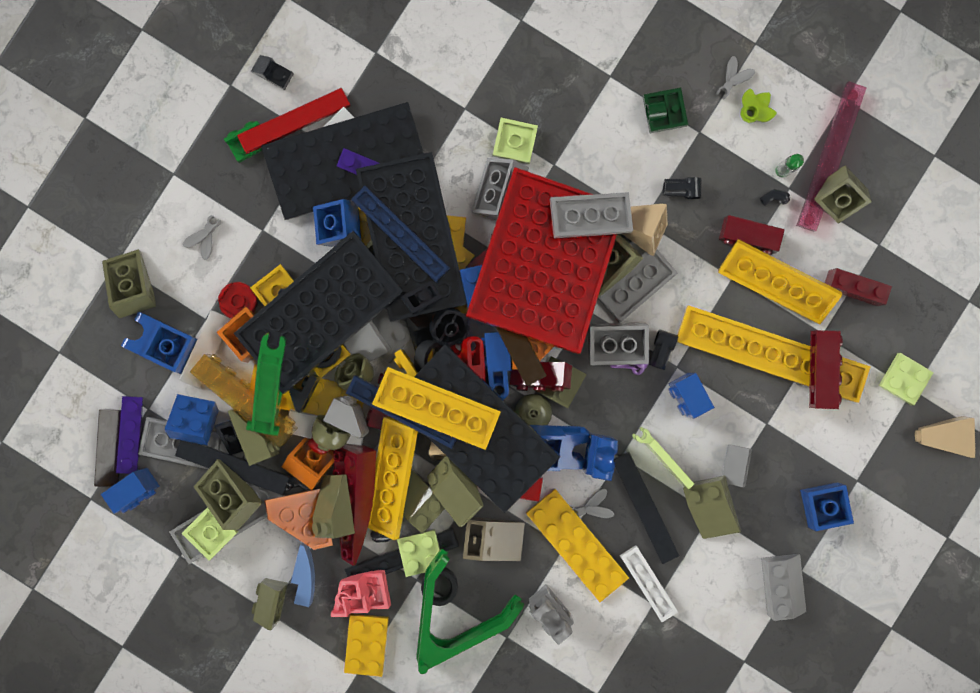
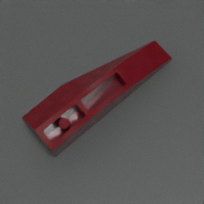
(359, 466)

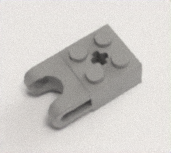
(552, 614)

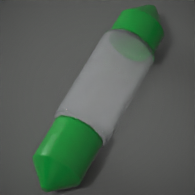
(789, 165)

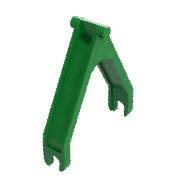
(267, 393)
(435, 650)

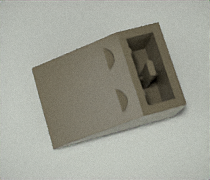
(493, 540)

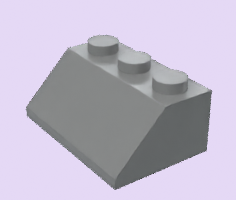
(494, 186)
(618, 343)
(347, 416)
(783, 586)

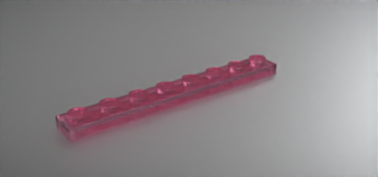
(832, 152)

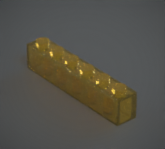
(237, 393)

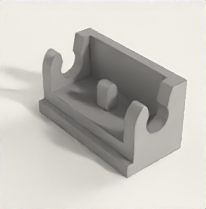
(737, 465)

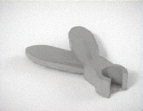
(734, 78)
(203, 236)
(591, 506)

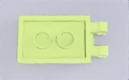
(664, 458)

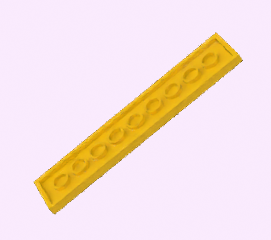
(762, 350)

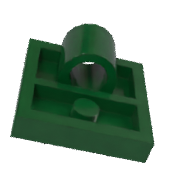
(665, 110)

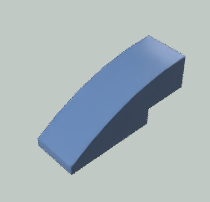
(304, 576)

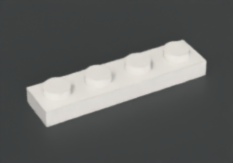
(649, 583)

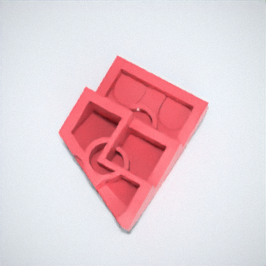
(361, 594)

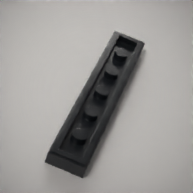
(253, 474)
(645, 508)
(392, 560)

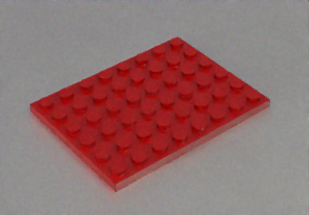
(539, 281)

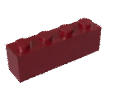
(825, 369)

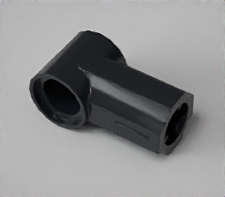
(688, 188)
(664, 344)

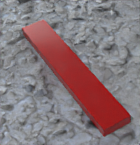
(293, 120)

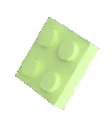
(515, 140)
(906, 379)
(207, 534)
(418, 551)

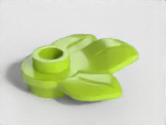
(758, 105)

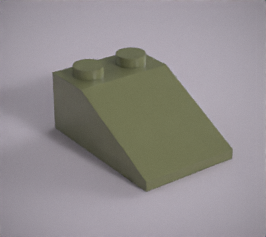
(621, 262)
(128, 284)
(254, 444)
(455, 491)
(227, 496)
(421, 504)
(712, 507)
(333, 509)

